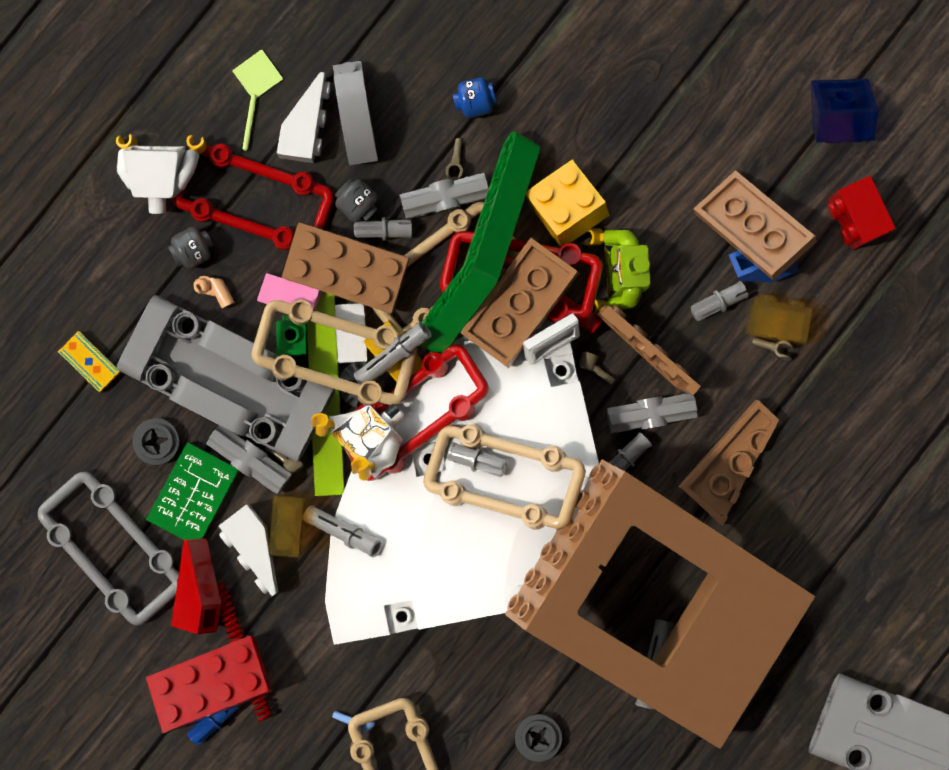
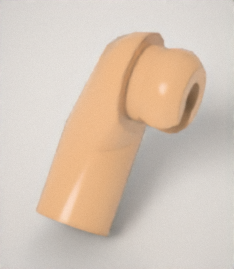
(214, 287)

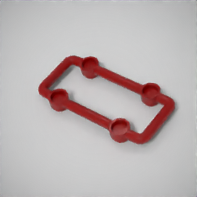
(302, 184)
(568, 253)
(460, 407)

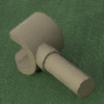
(456, 157)
(776, 347)
(588, 361)
(289, 464)

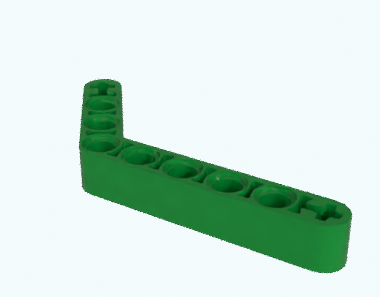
(487, 246)

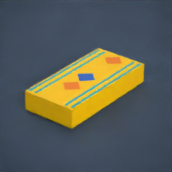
(89, 361)

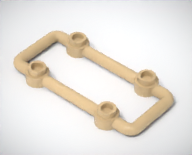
(458, 221)
(285, 366)
(533, 514)
(416, 730)

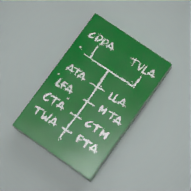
(192, 493)

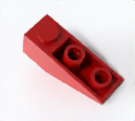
(197, 592)

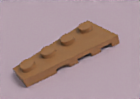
(651, 353)
(722, 472)

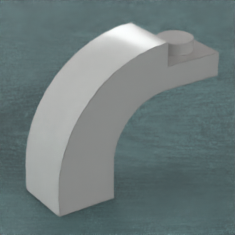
(354, 113)

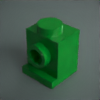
(293, 348)

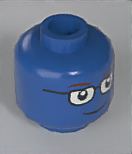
(475, 97)

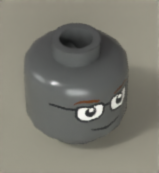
(356, 200)
(190, 247)

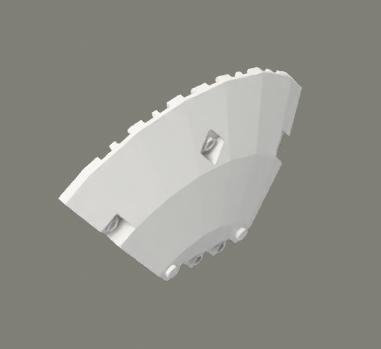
(461, 559)

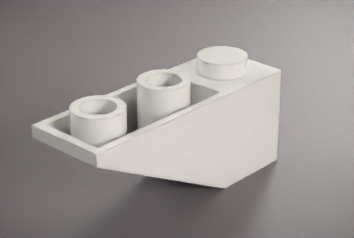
(300, 129)
(251, 539)

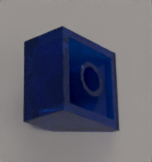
(843, 110)

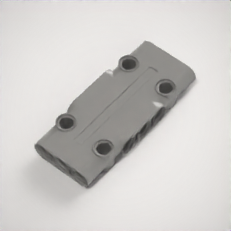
(219, 380)
(892, 737)

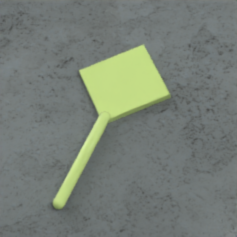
(257, 77)

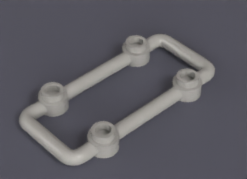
(60, 536)

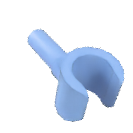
(366, 728)

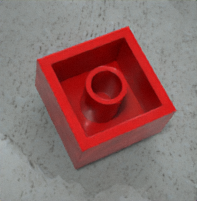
(860, 213)

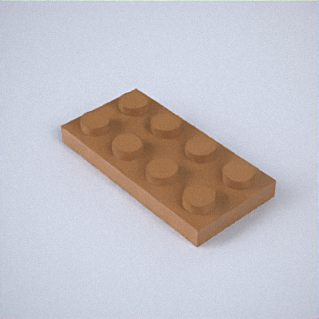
(755, 225)
(345, 267)
(519, 302)

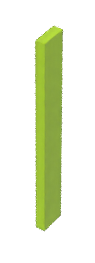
(324, 359)

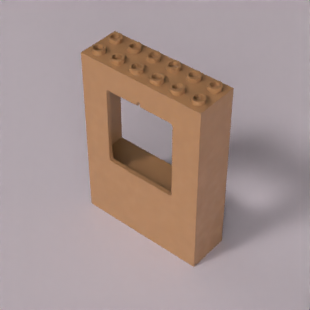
(719, 643)

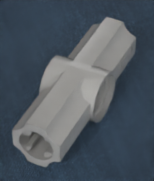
(444, 196)
(651, 412)
(249, 459)

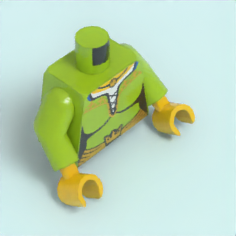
(625, 267)

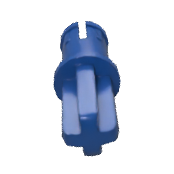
(206, 726)

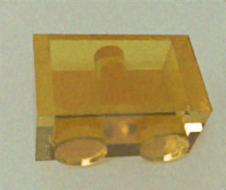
(778, 320)
(287, 526)

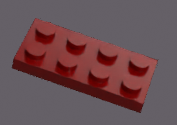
(208, 684)

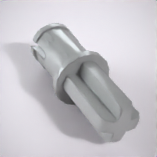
(383, 229)
(719, 301)
(631, 452)
(476, 459)

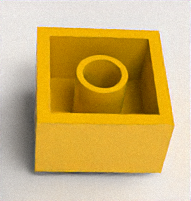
(567, 203)

